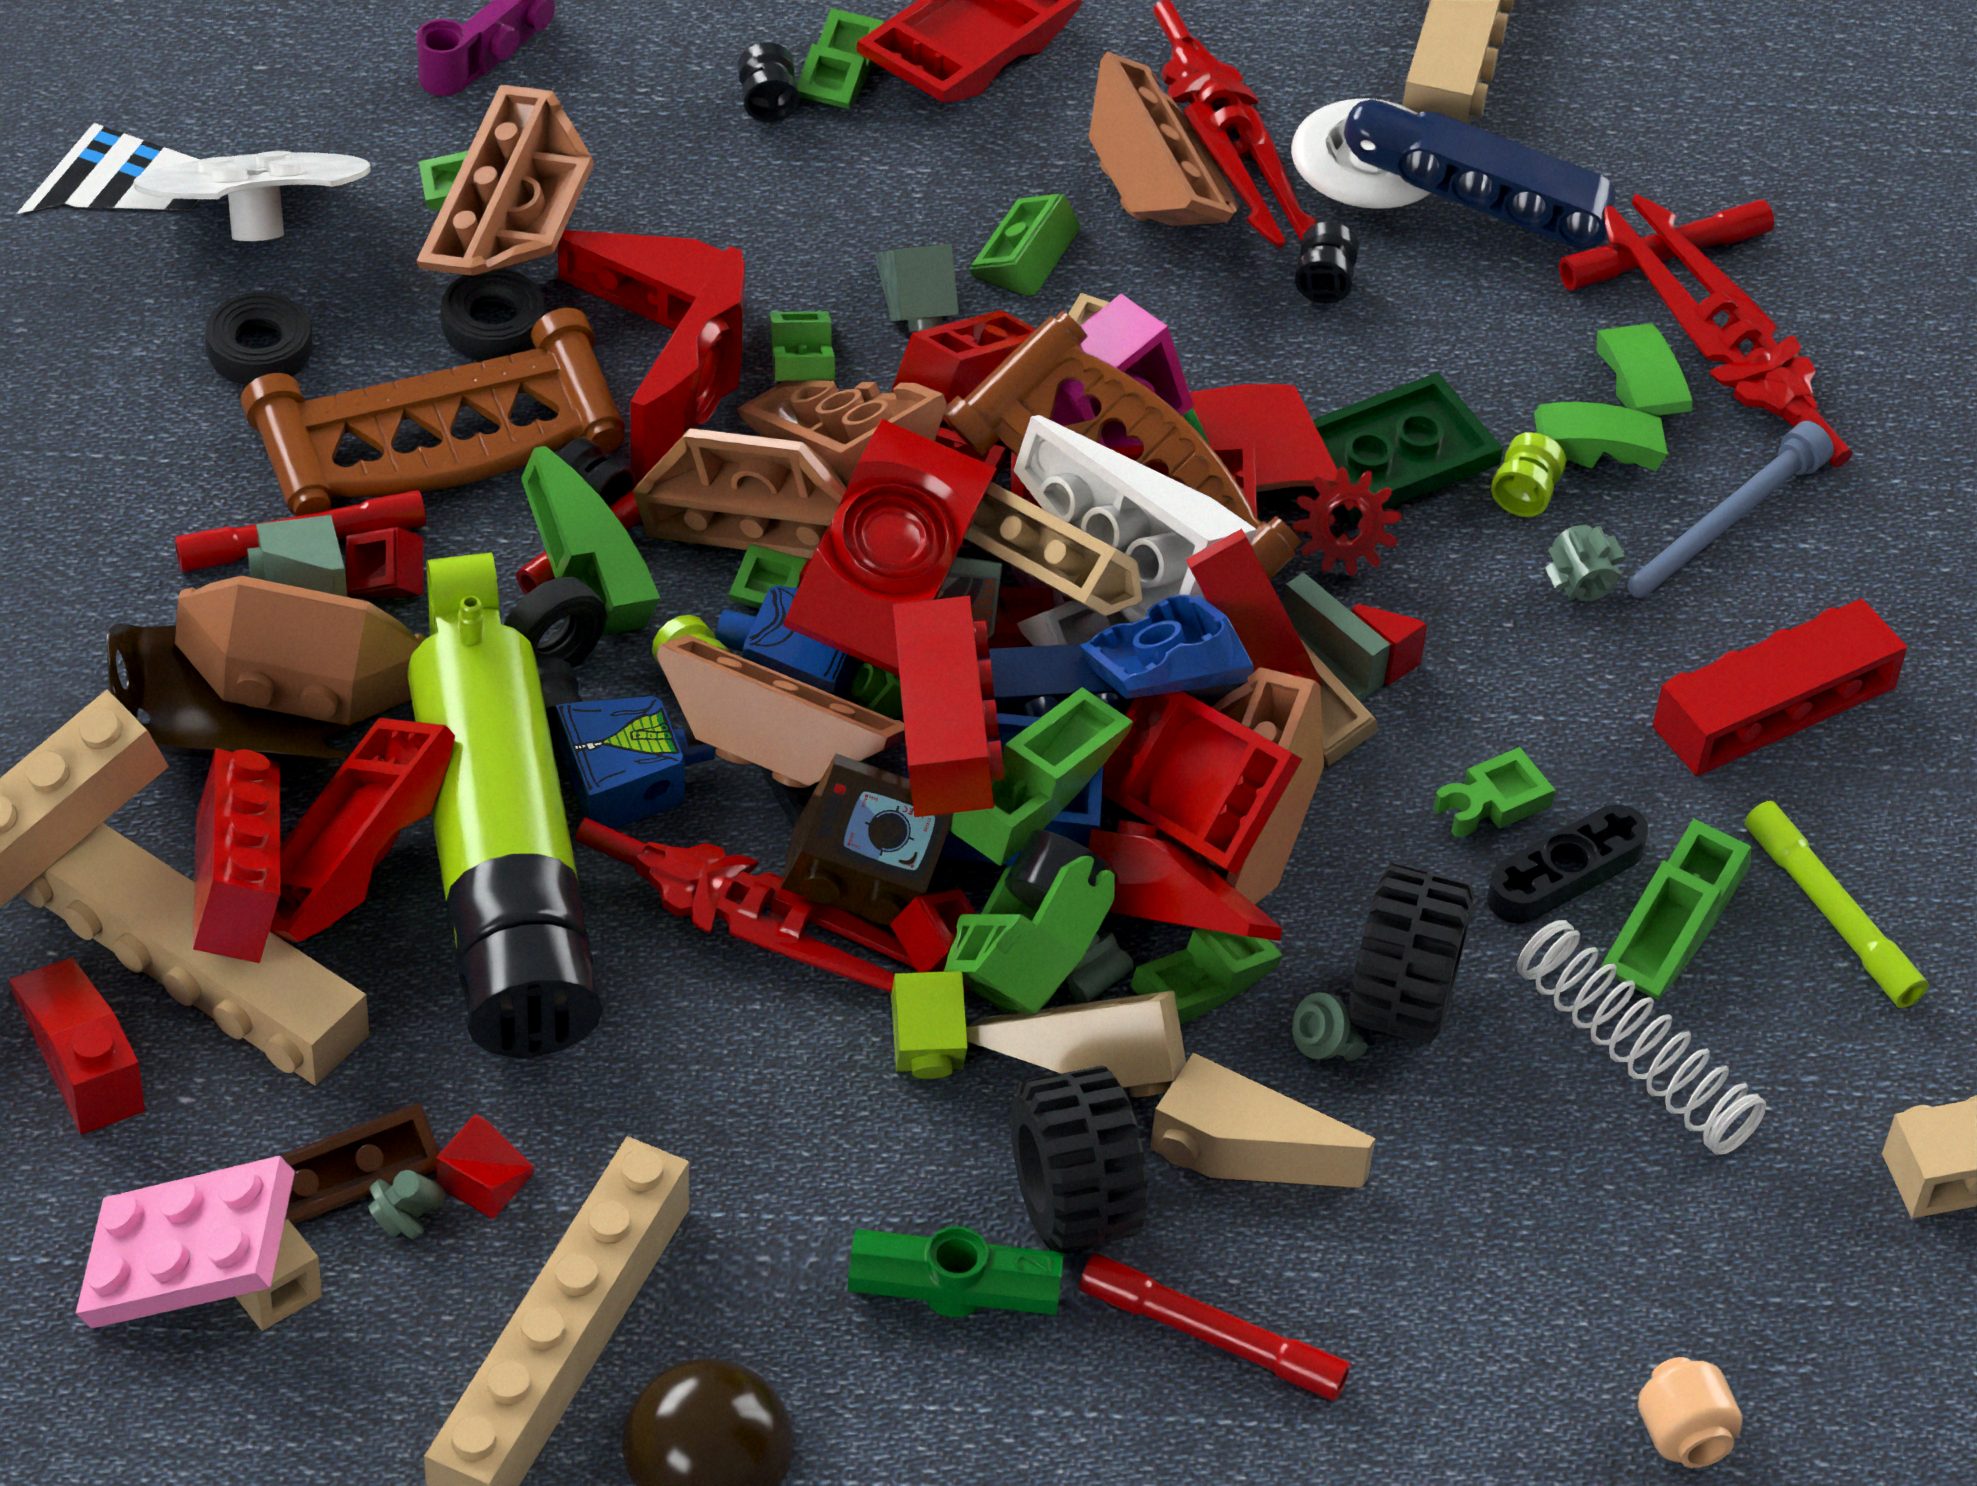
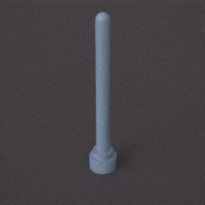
(1801, 452)

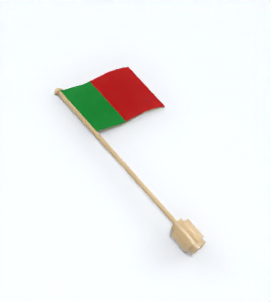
(1284, 435)

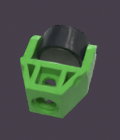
(1034, 924)

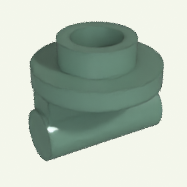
(1099, 968)
(1325, 1030)
(402, 1204)

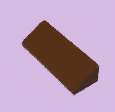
(349, 1162)

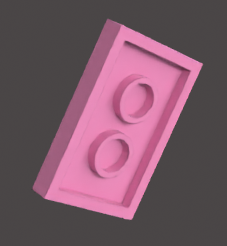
(186, 1242)

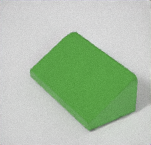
(1027, 244)

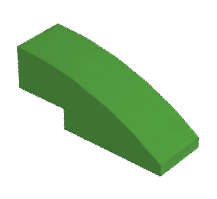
(588, 541)
(1043, 773)
(1679, 909)

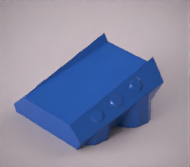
(1172, 650)

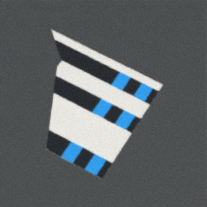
(103, 171)

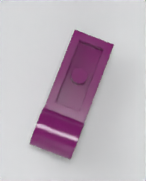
(457, 54)

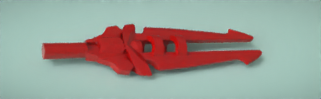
(1205, 83)
(1771, 372)
(711, 884)

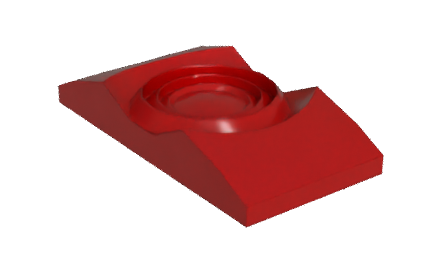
(963, 44)
(693, 369)
(888, 542)
(1198, 776)
(356, 822)

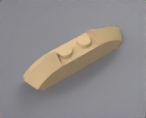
(1055, 552)

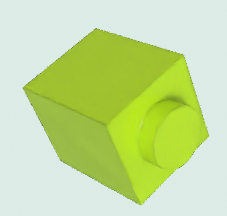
(929, 1023)

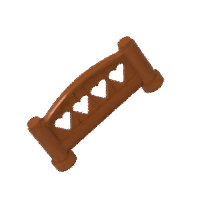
(1029, 386)
(307, 434)

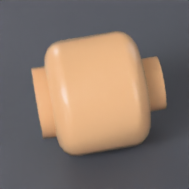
(1690, 1412)

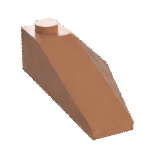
(842, 421)

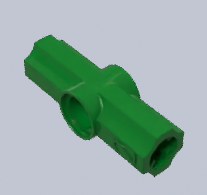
(990, 1277)

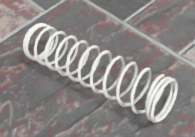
(1558, 954)

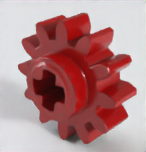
(1370, 525)

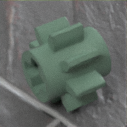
(1585, 562)

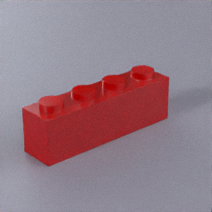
(1778, 686)
(944, 706)
(237, 855)

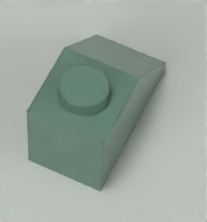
(919, 284)
(299, 555)

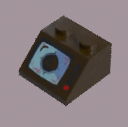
(862, 843)

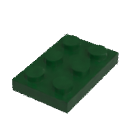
(1408, 440)

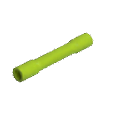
(1878, 954)

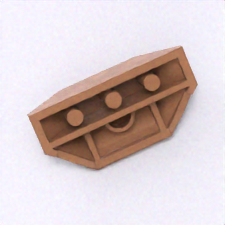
(1154, 150)
(511, 187)
(740, 493)
(295, 649)
(1290, 715)
(769, 716)

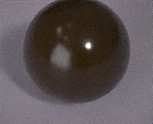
(708, 1428)

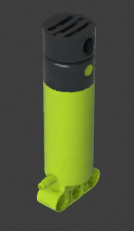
(502, 823)

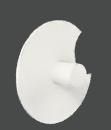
(251, 184)

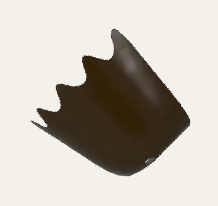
(191, 716)

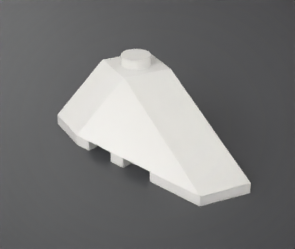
(1125, 507)

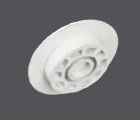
(1333, 169)

